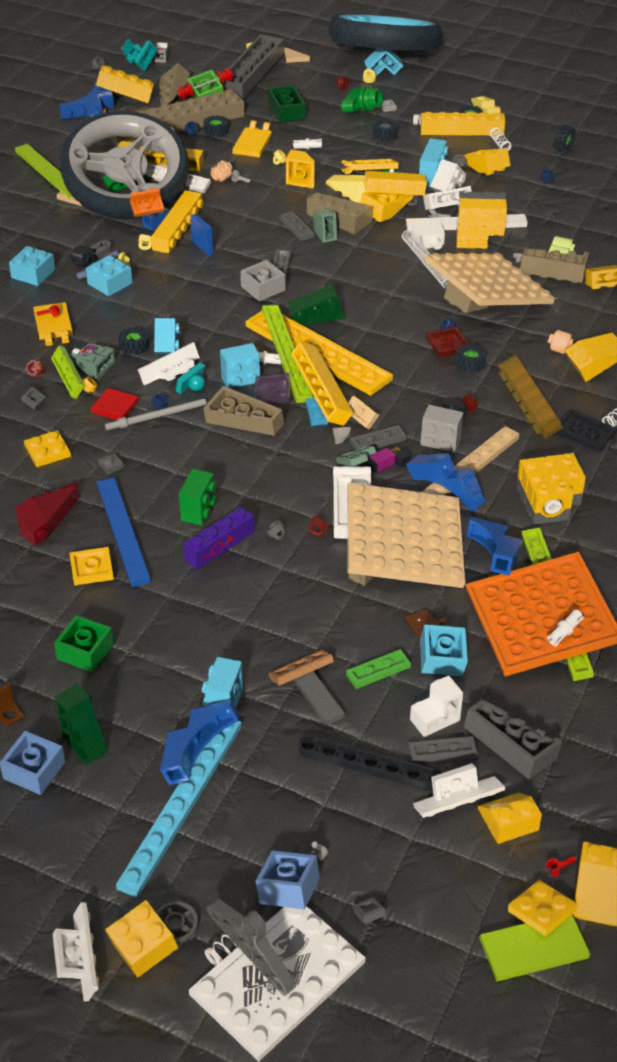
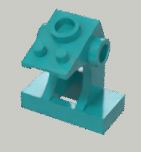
(139, 55)

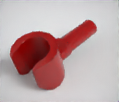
(54, 310)
(559, 865)

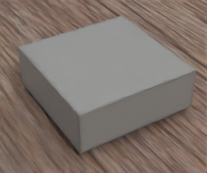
(388, 105)

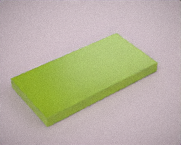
(525, 950)

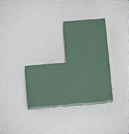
(356, 456)

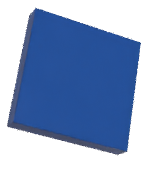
(201, 234)

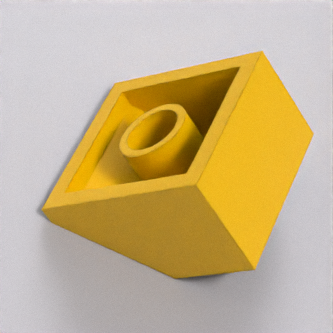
(300, 169)
(511, 816)

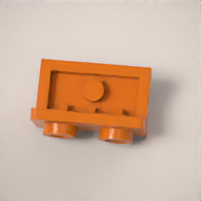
(146, 202)

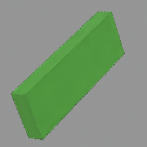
(378, 669)

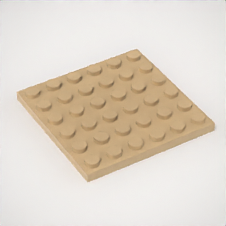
(489, 279)
(404, 535)

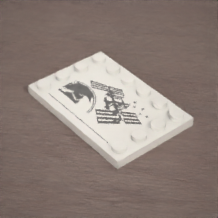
(252, 1007)

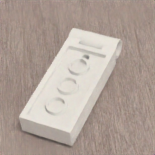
(341, 477)

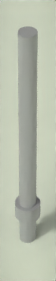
(124, 422)

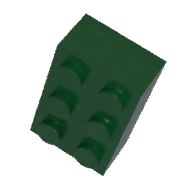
(286, 103)

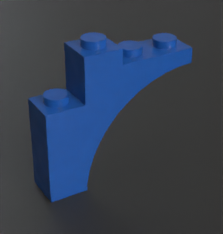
(89, 104)

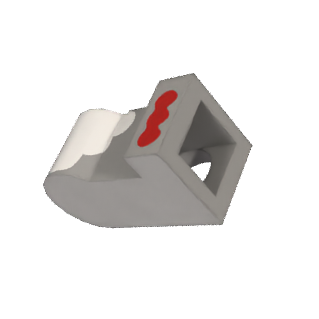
(162, 51)

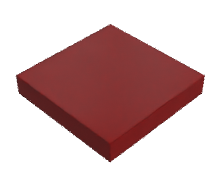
(114, 404)

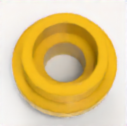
(90, 385)

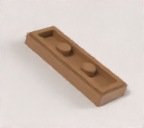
(301, 667)

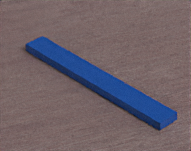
(123, 532)

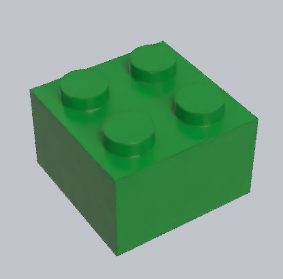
(197, 497)
(84, 643)

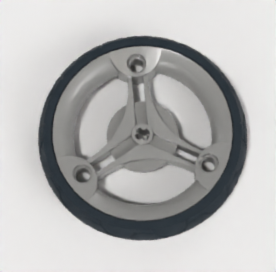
(122, 163)

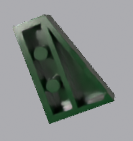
(317, 307)
(79, 724)

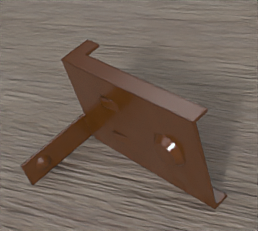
(417, 620)

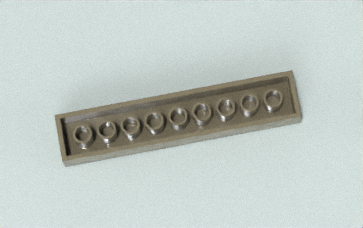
(180, 113)

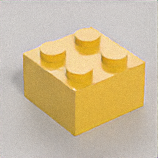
(141, 938)

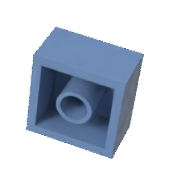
(32, 762)
(287, 879)

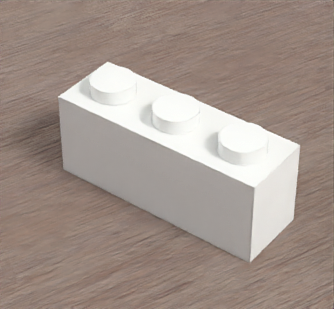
(443, 198)

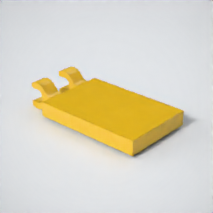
(253, 140)
(368, 165)
(53, 327)

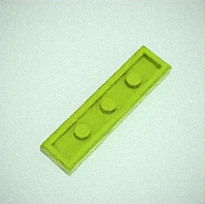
(67, 372)

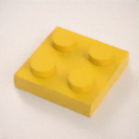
(47, 448)
(91, 566)
(542, 907)

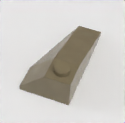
(170, 82)

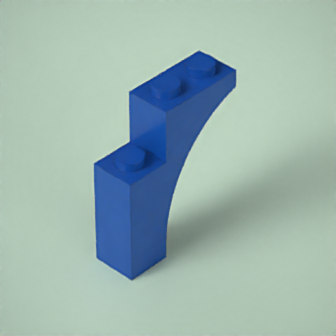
(441, 470)
(493, 536)
(186, 744)

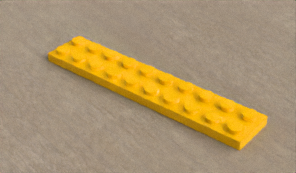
(339, 360)

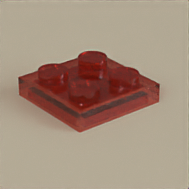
(446, 341)

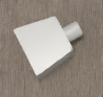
(429, 233)

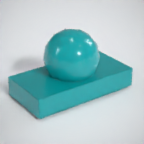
(192, 379)

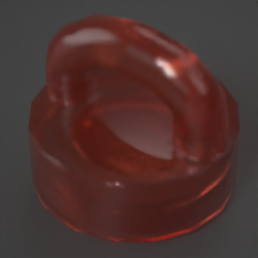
(342, 82)
(34, 368)
(470, 402)
(318, 523)

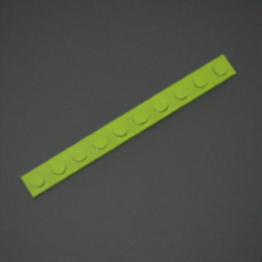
(537, 550)

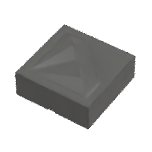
(33, 398)
(111, 463)
(369, 910)

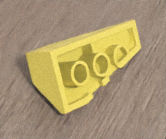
(350, 185)

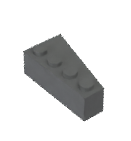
(511, 739)

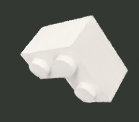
(448, 177)
(438, 710)

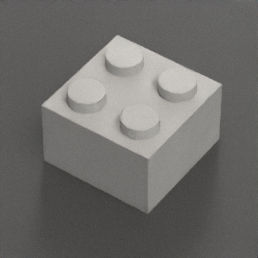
(263, 280)
(441, 428)

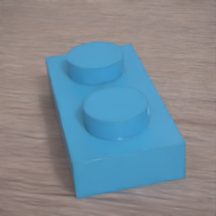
(314, 412)

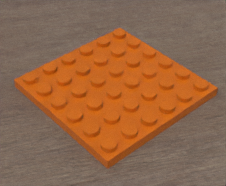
(531, 602)

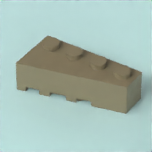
(349, 214)

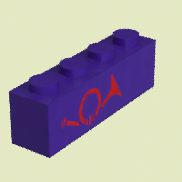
(218, 537)

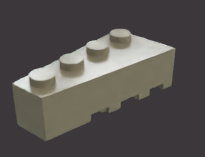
(554, 264)
(243, 412)

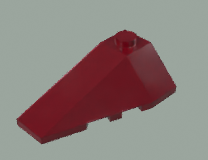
(42, 514)

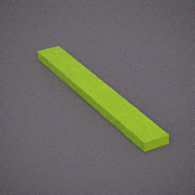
(41, 165)
(284, 349)

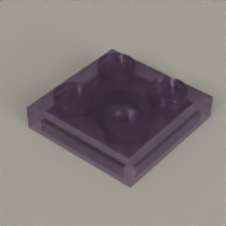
(273, 389)

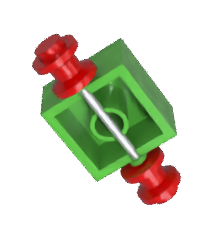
(205, 84)

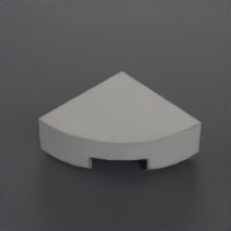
(341, 434)

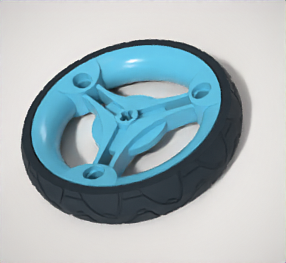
(385, 32)

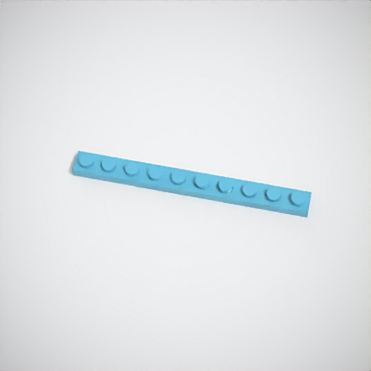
(175, 813)

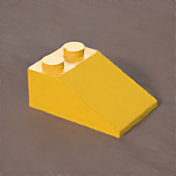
(488, 160)
(385, 204)
(593, 355)
(597, 884)

